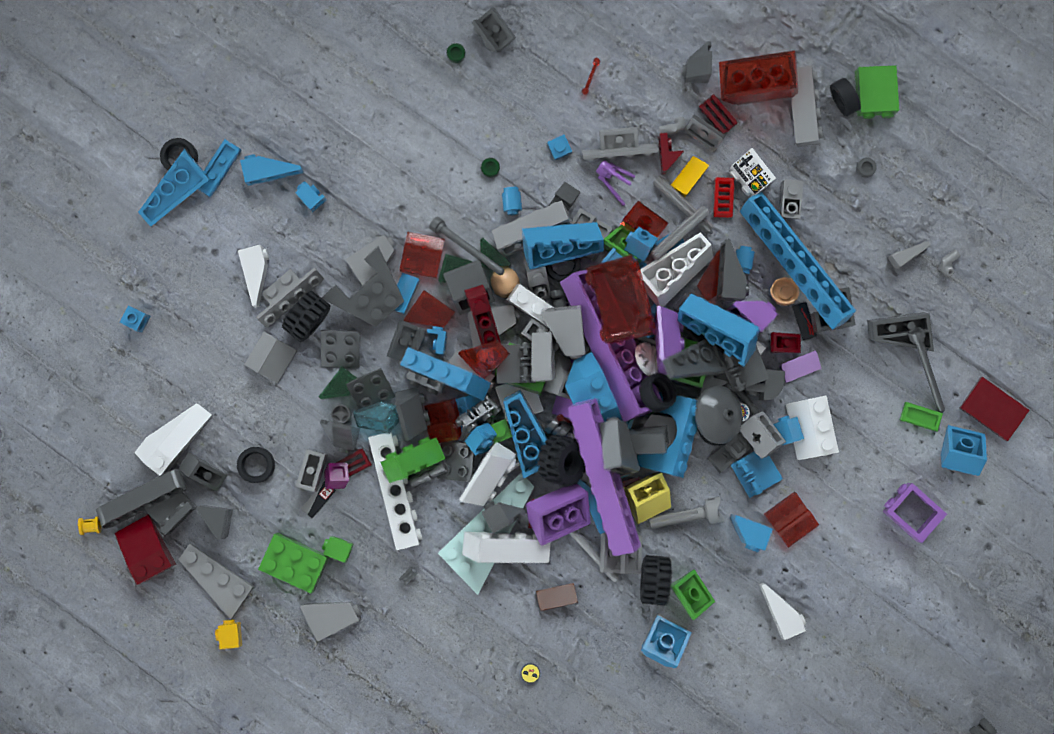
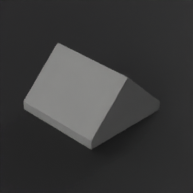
(270, 357)

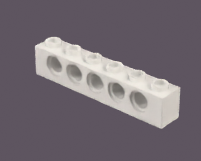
(401, 539)

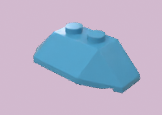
(588, 382)

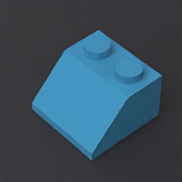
(964, 450)
(751, 533)

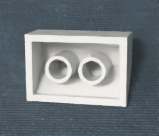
(816, 428)
(489, 476)

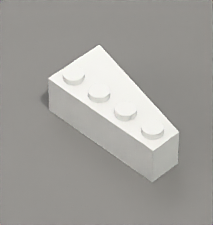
(676, 268)
(504, 548)

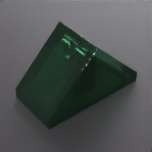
(489, 251)
(450, 263)

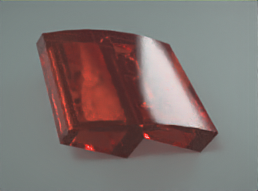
(422, 255)
(442, 420)
(791, 519)

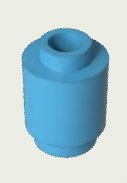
(511, 201)
(745, 258)

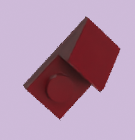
(667, 157)
(785, 342)

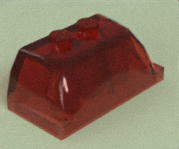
(759, 78)

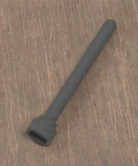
(438, 226)
(917, 337)

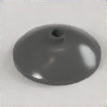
(718, 414)

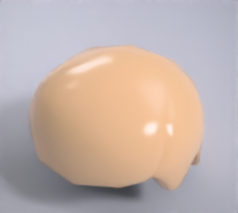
(504, 284)
(784, 291)

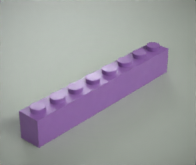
(604, 484)

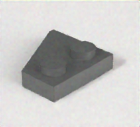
(417, 380)

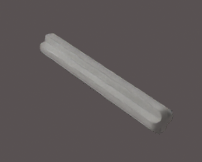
(680, 202)
(679, 233)

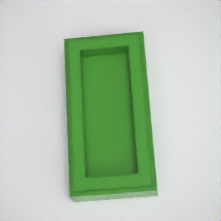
(921, 416)

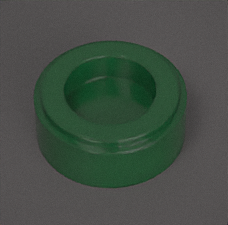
(456, 53)
(490, 167)

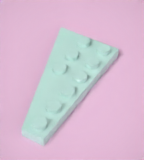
(469, 570)

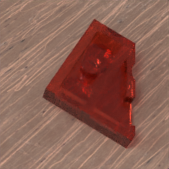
(709, 281)
(429, 311)
(485, 357)

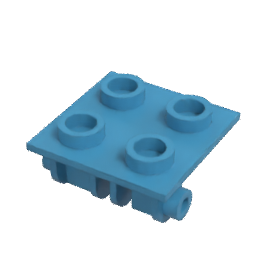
(756, 473)

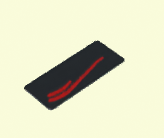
(803, 320)

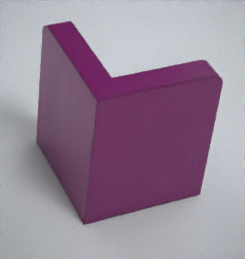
(336, 475)

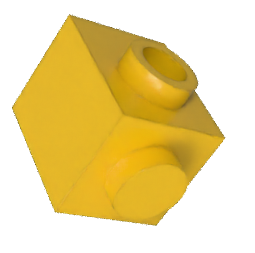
(229, 634)

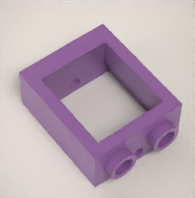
(928, 526)

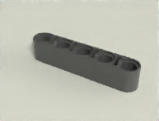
(141, 499)

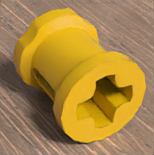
(89, 525)

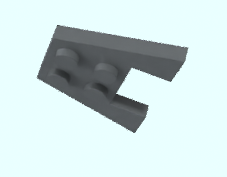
(375, 298)

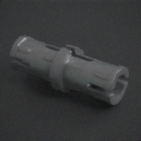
(428, 474)

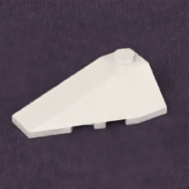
(170, 441)

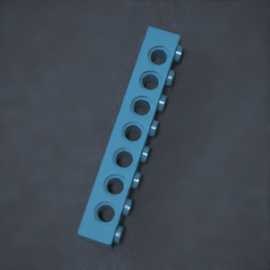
(797, 261)

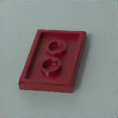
(994, 409)

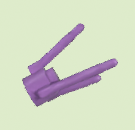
(607, 170)

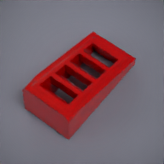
(723, 214)

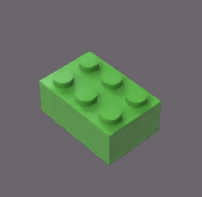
(293, 563)

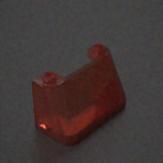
(621, 299)

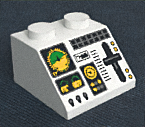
(751, 173)

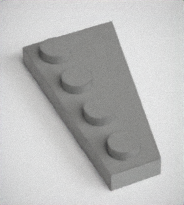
(219, 582)

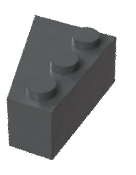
(896, 328)

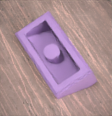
(800, 366)

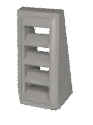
(902, 257)

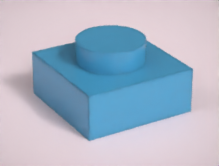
(559, 147)

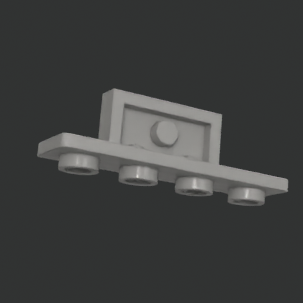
(619, 143)
(285, 294)

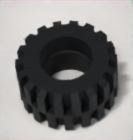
(306, 316)
(561, 461)
(655, 580)

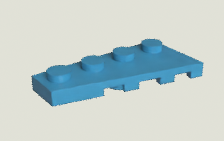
(177, 184)

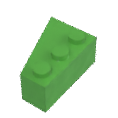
(412, 459)

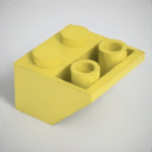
(648, 497)

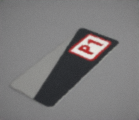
(317, 500)

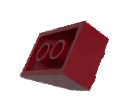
(144, 550)

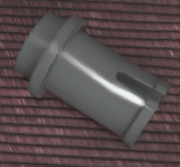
(498, 409)

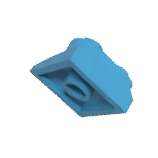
(665, 642)

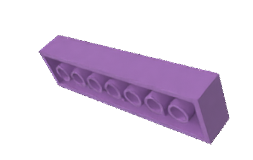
(615, 359)

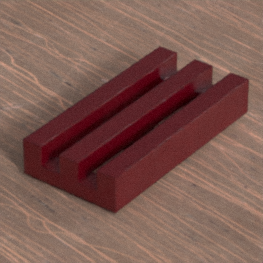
(728, 126)
(365, 457)

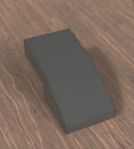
(729, 453)

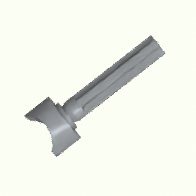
(709, 510)

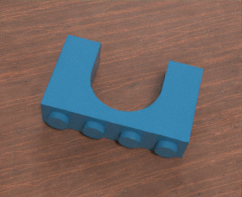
(445, 373)
(677, 455)

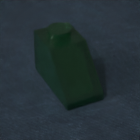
(337, 386)

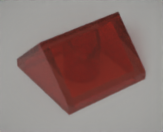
(644, 218)

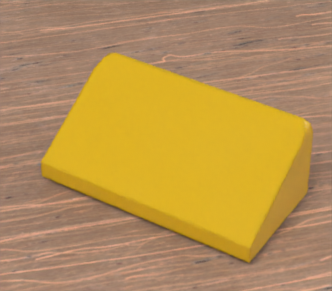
(689, 176)

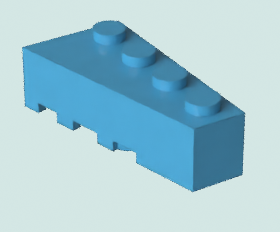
(560, 243)
(720, 327)
(525, 430)

